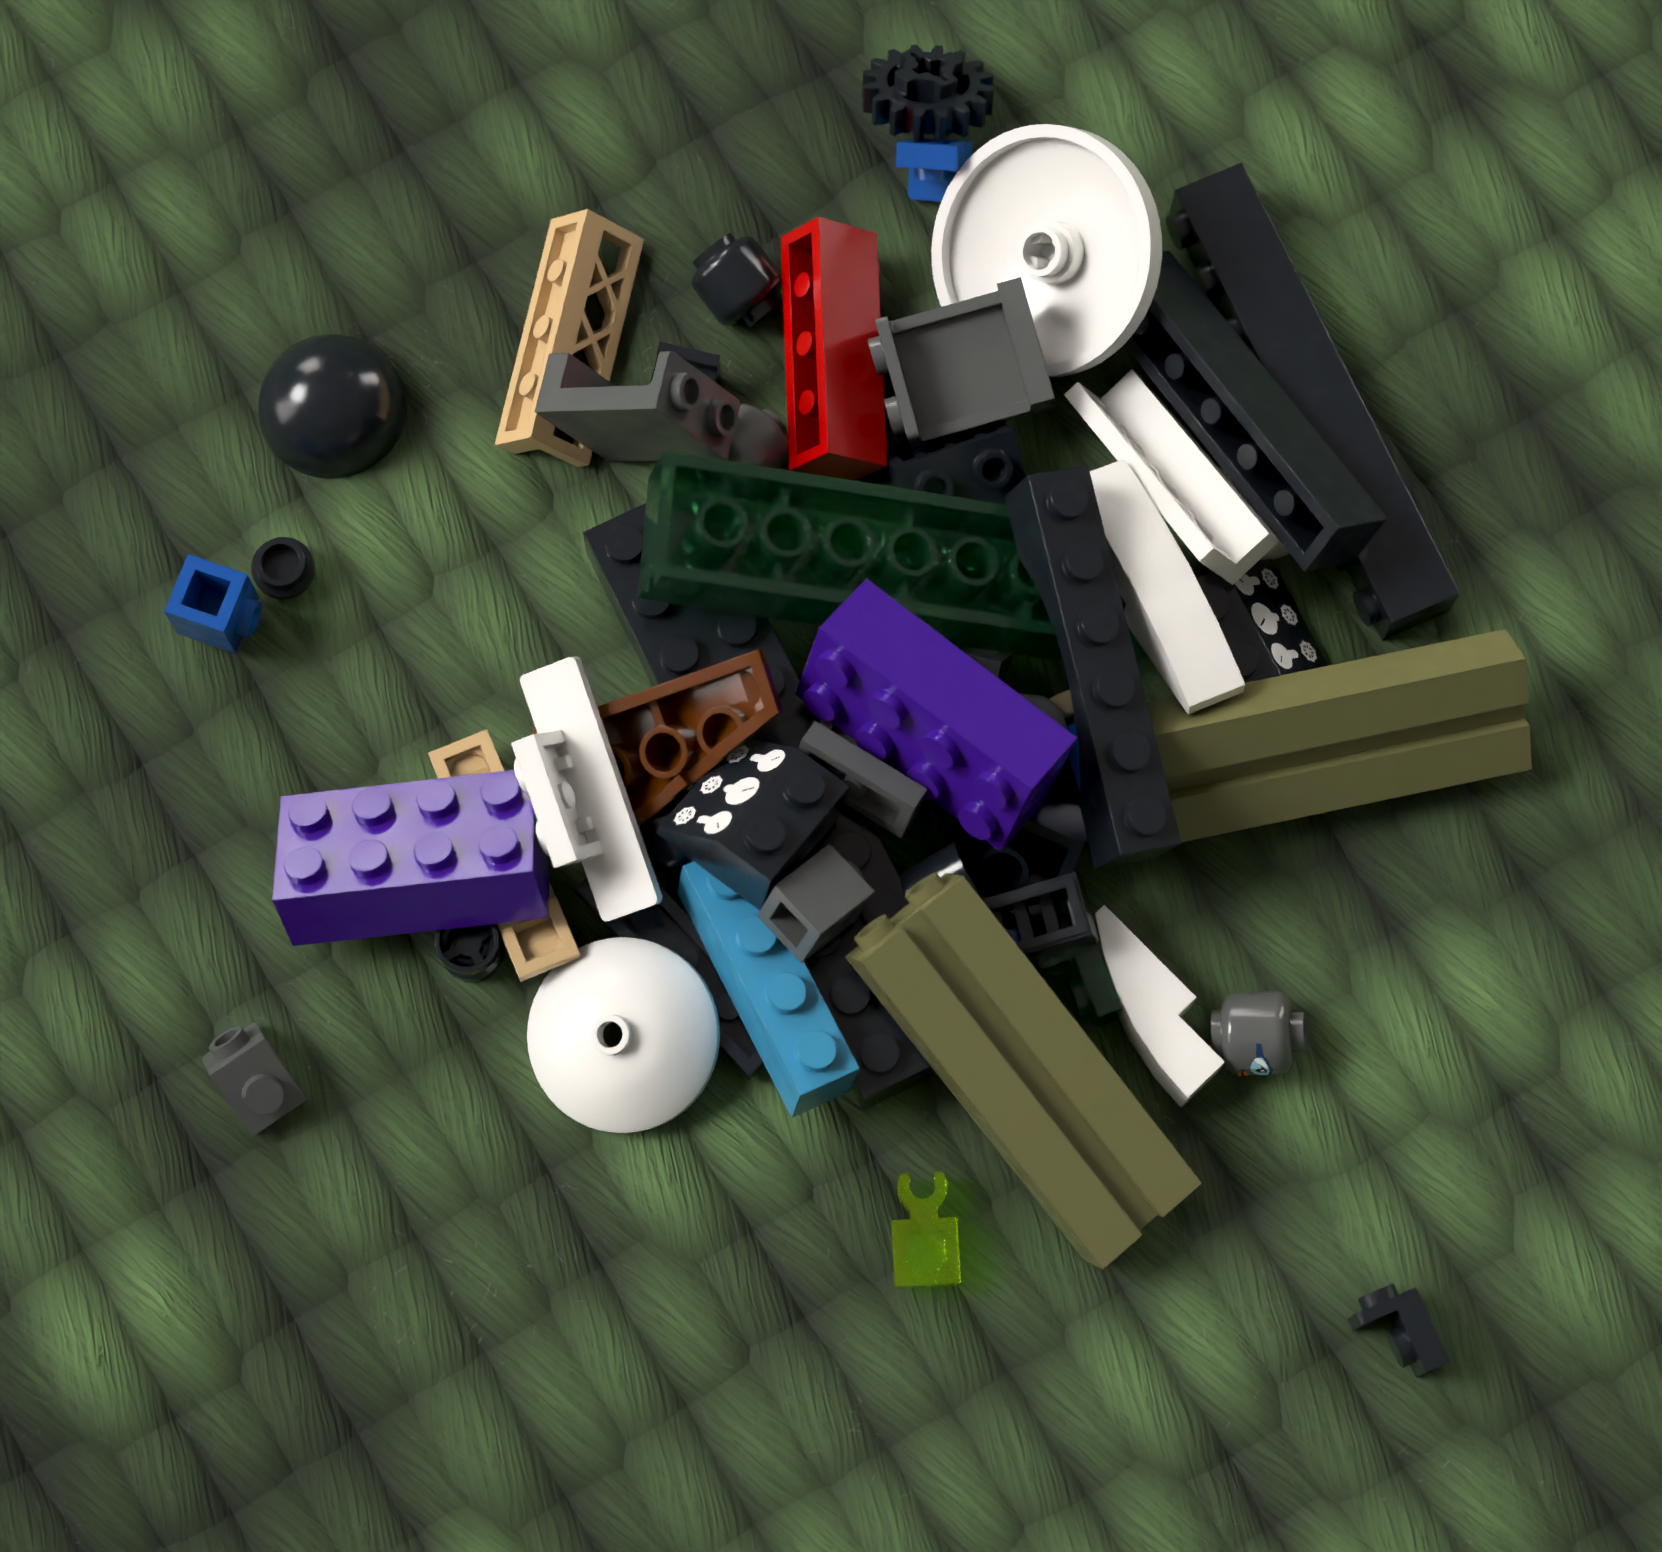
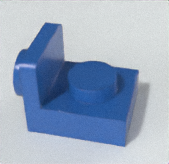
(931, 165)

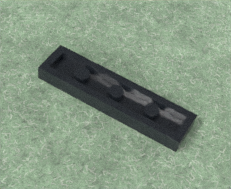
(674, 929)

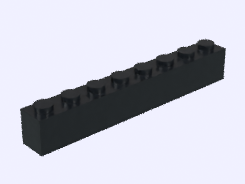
(1265, 302)

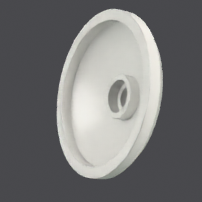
(665, 1042)

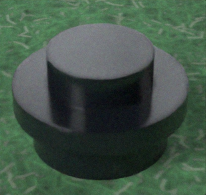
(283, 568)

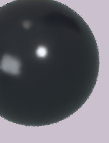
(331, 406)

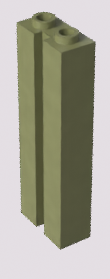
(1347, 735)
(1022, 1067)

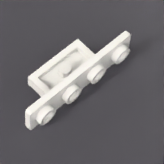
(580, 791)

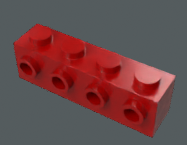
(829, 368)

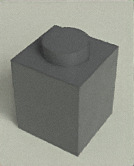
(816, 902)

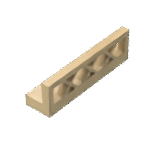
(558, 319)

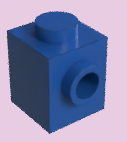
(213, 604)

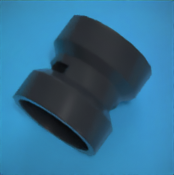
(468, 942)

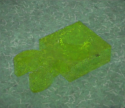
(925, 1246)

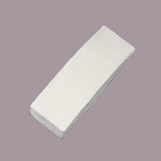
(1153, 1011)

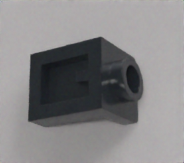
(1413, 1333)

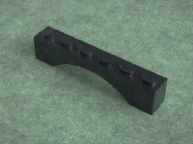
(1120, 766)

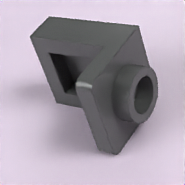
(252, 1077)

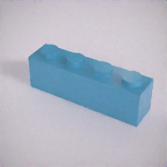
(770, 994)

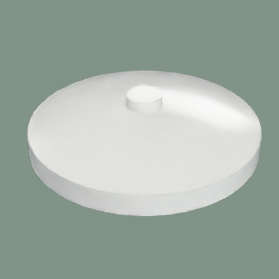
(1065, 220)

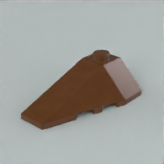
(686, 727)

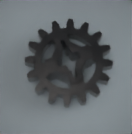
(927, 93)

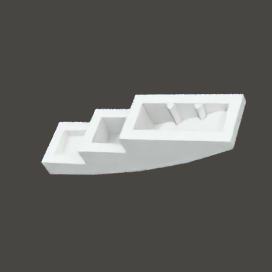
(1162, 594)

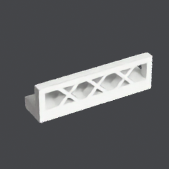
(1177, 475)

